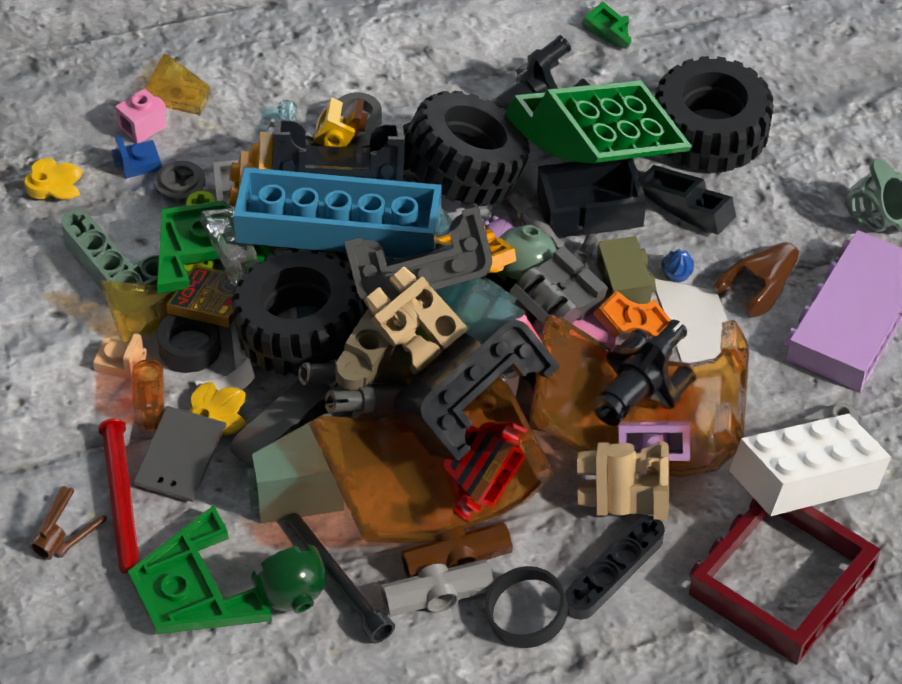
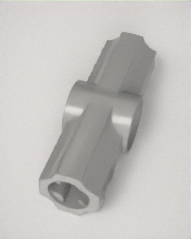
(437, 587)

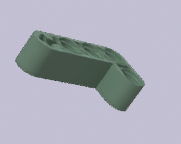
(99, 254)

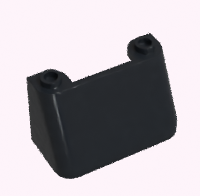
(381, 161)

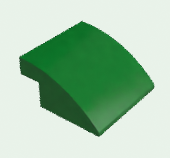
(597, 122)

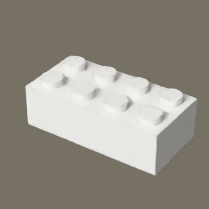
(809, 464)

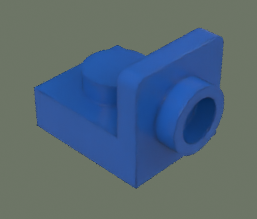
(136, 158)

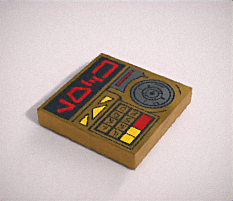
(206, 298)

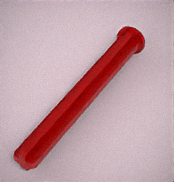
(120, 493)

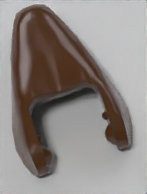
(769, 267)

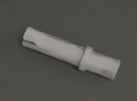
(530, 214)

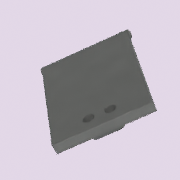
(179, 453)

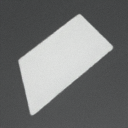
(699, 312)

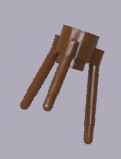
(49, 536)

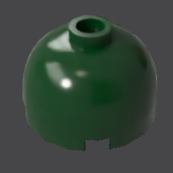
(291, 579)

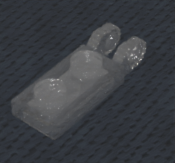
(221, 232)

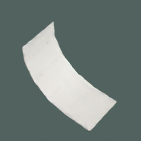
(238, 378)

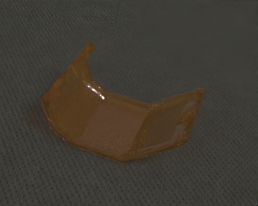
(711, 404)
(405, 492)

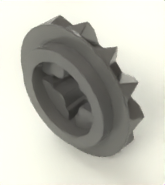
(186, 172)

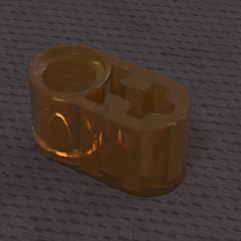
(148, 388)

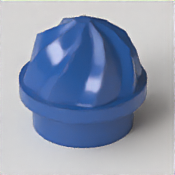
(677, 265)

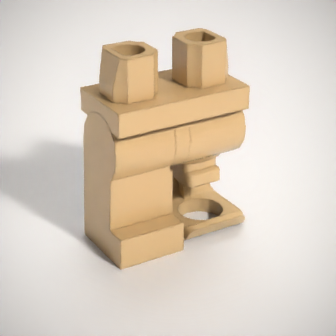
(413, 308)
(617, 486)

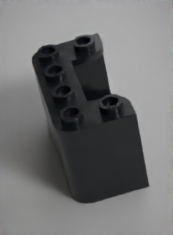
(437, 395)

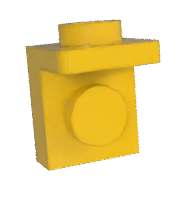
(330, 127)

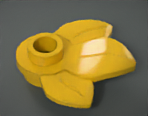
(52, 179)
(220, 405)

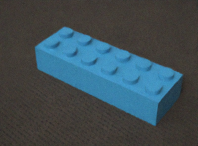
(332, 209)

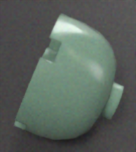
(531, 250)

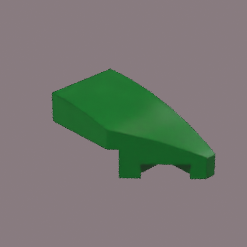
(608, 25)

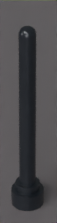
(376, 624)

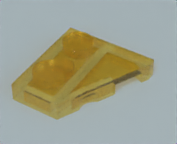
(178, 87)
(135, 307)

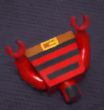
(486, 468)

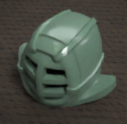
(877, 198)

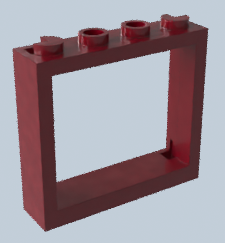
(758, 622)

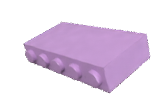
(851, 313)

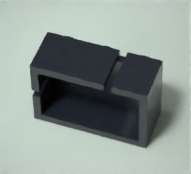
(591, 196)

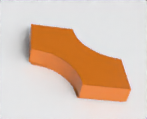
(624, 316)

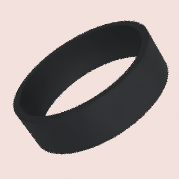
(512, 577)

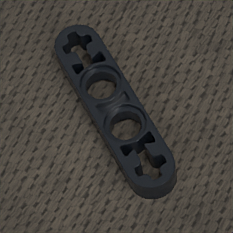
(611, 564)

